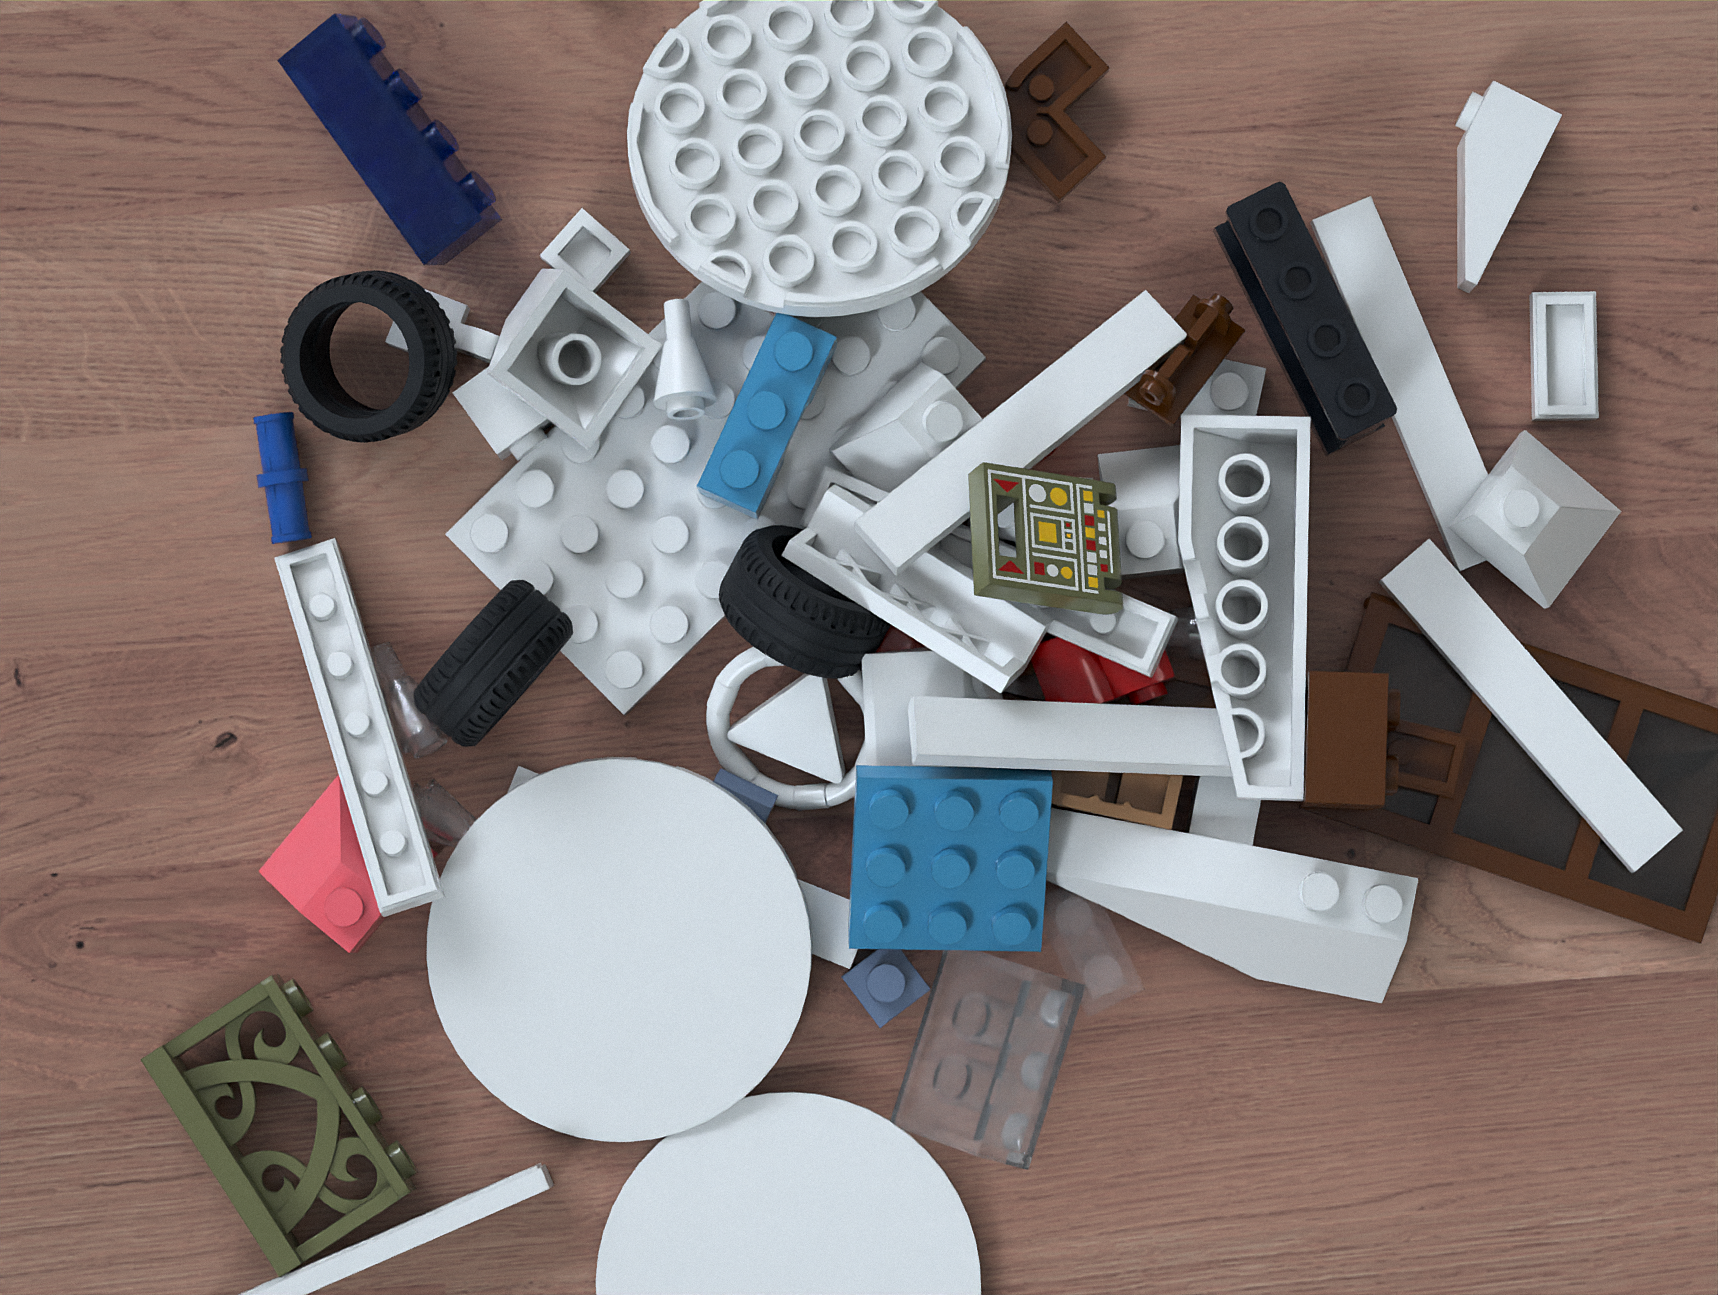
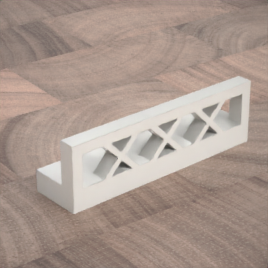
(926, 600)

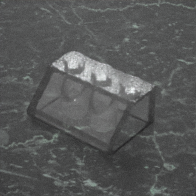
(987, 1056)

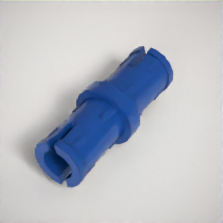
(282, 477)

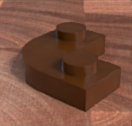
(1039, 96)

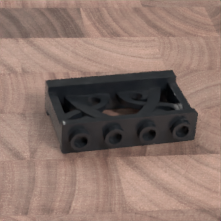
(1304, 318)

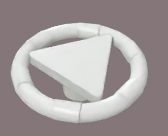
(790, 727)

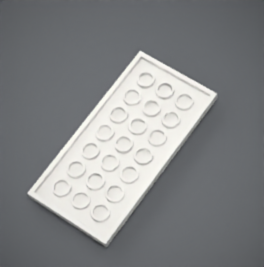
(622, 525)

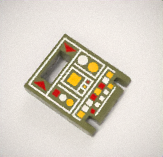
(1061, 536)

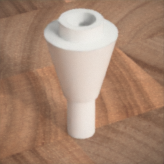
(682, 380)

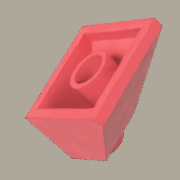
(326, 874)

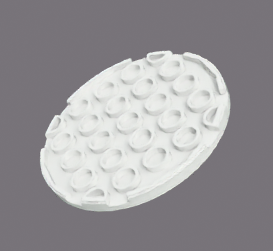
(819, 149)
(619, 949)
(789, 1203)

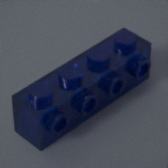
(391, 138)

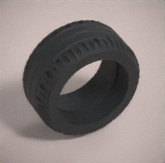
(309, 366)
(793, 612)
(492, 662)

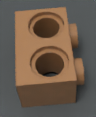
(1119, 796)

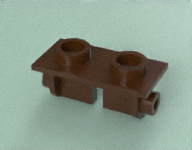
(1180, 378)

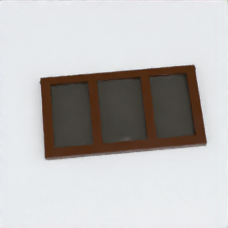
(1513, 815)

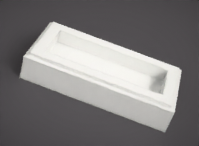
(1563, 356)

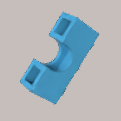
(767, 414)

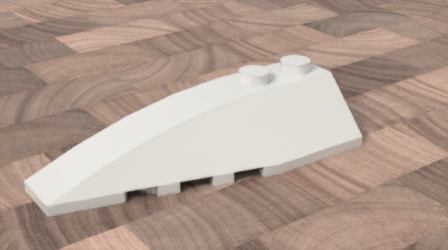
(1248, 586)
(1242, 903)

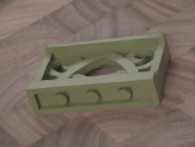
(194, 1100)

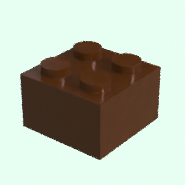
(1348, 740)

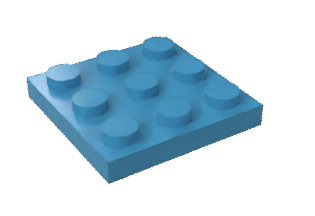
(949, 858)

